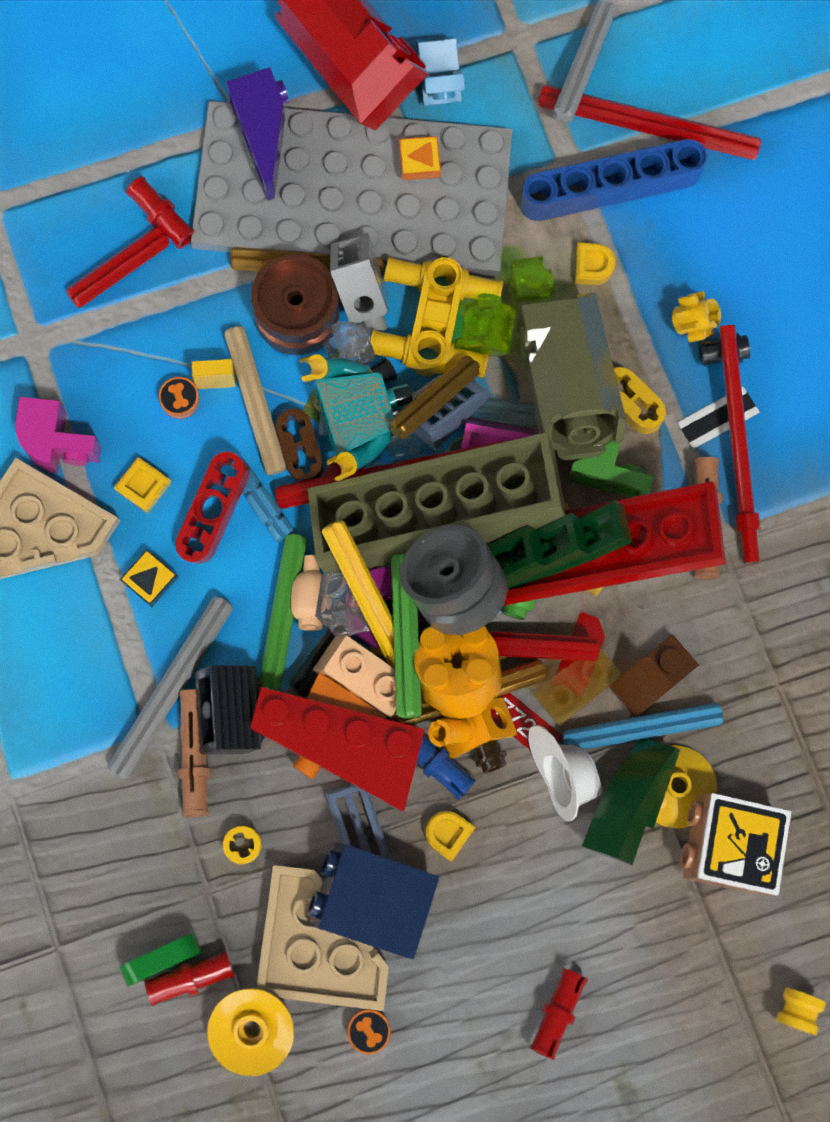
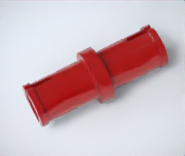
(160, 212)
(188, 978)
(558, 1014)

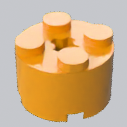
(458, 671)

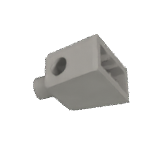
(359, 282)

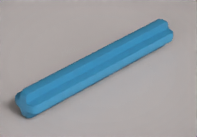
(644, 726)

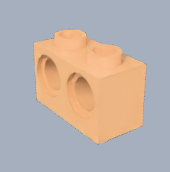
(360, 673)

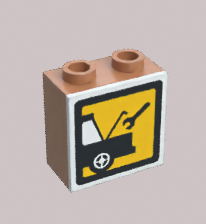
(735, 844)

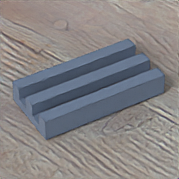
(347, 792)

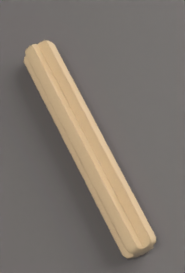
(255, 400)

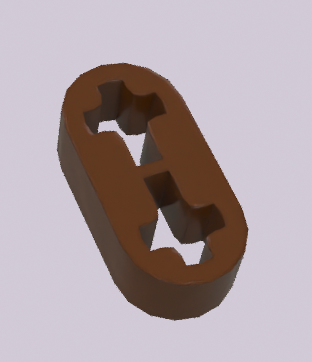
(308, 444)

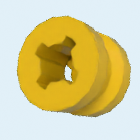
(800, 1011)

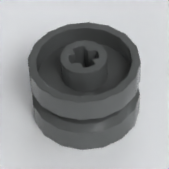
(454, 579)

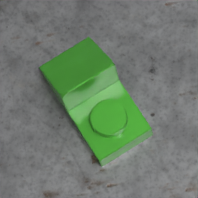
(604, 475)

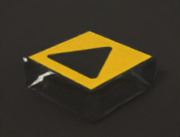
(149, 578)

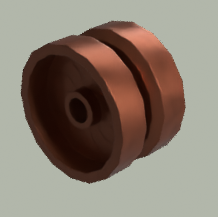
(295, 304)

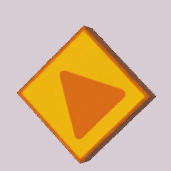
(420, 158)

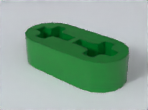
(160, 959)

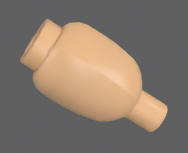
(305, 595)

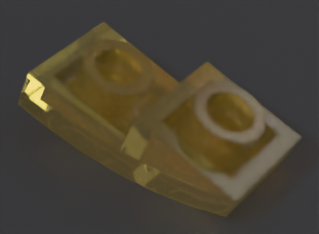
(576, 687)

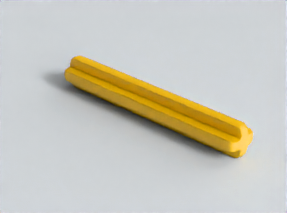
(362, 586)

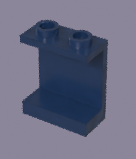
(372, 900)

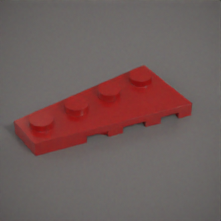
(353, 745)

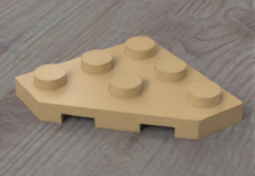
(46, 523)
(310, 962)

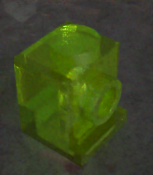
(529, 280)
(487, 326)

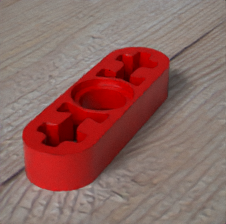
(229, 502)

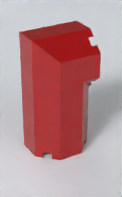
(354, 54)

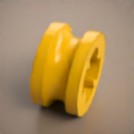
(235, 856)

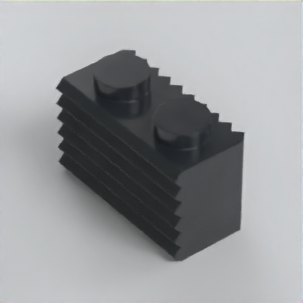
(227, 708)

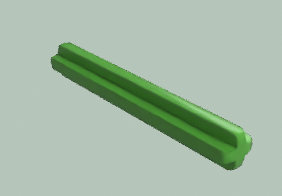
(281, 615)
(405, 644)

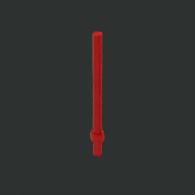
(747, 521)

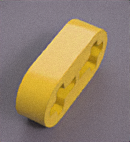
(644, 397)

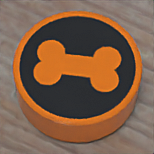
(179, 397)
(368, 1032)

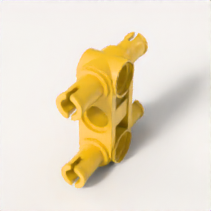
(434, 315)

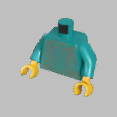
(354, 409)

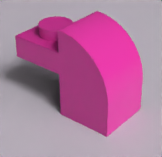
(42, 436)

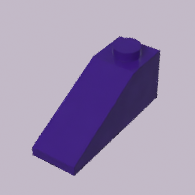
(261, 118)

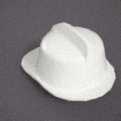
(566, 771)

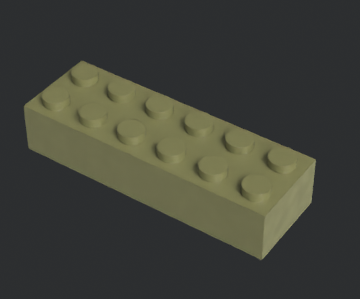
(481, 488)

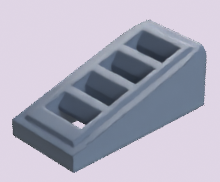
(447, 424)

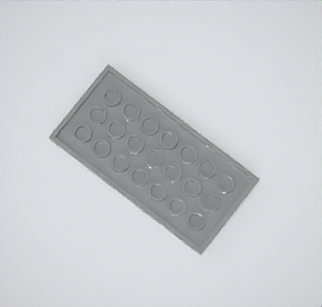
(349, 182)

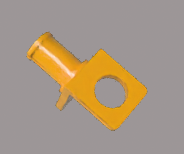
(469, 733)

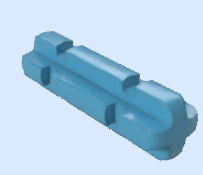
(266, 509)

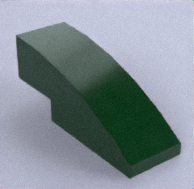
(631, 801)

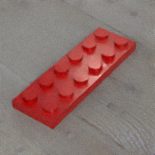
(669, 534)

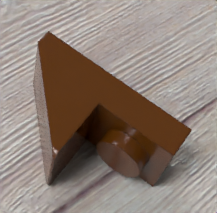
(653, 675)

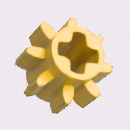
(696, 316)

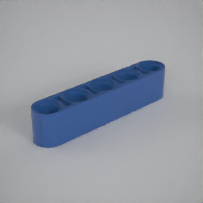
(625, 167)

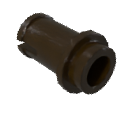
(490, 757)

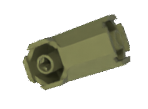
(570, 374)

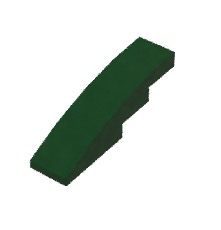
(561, 544)

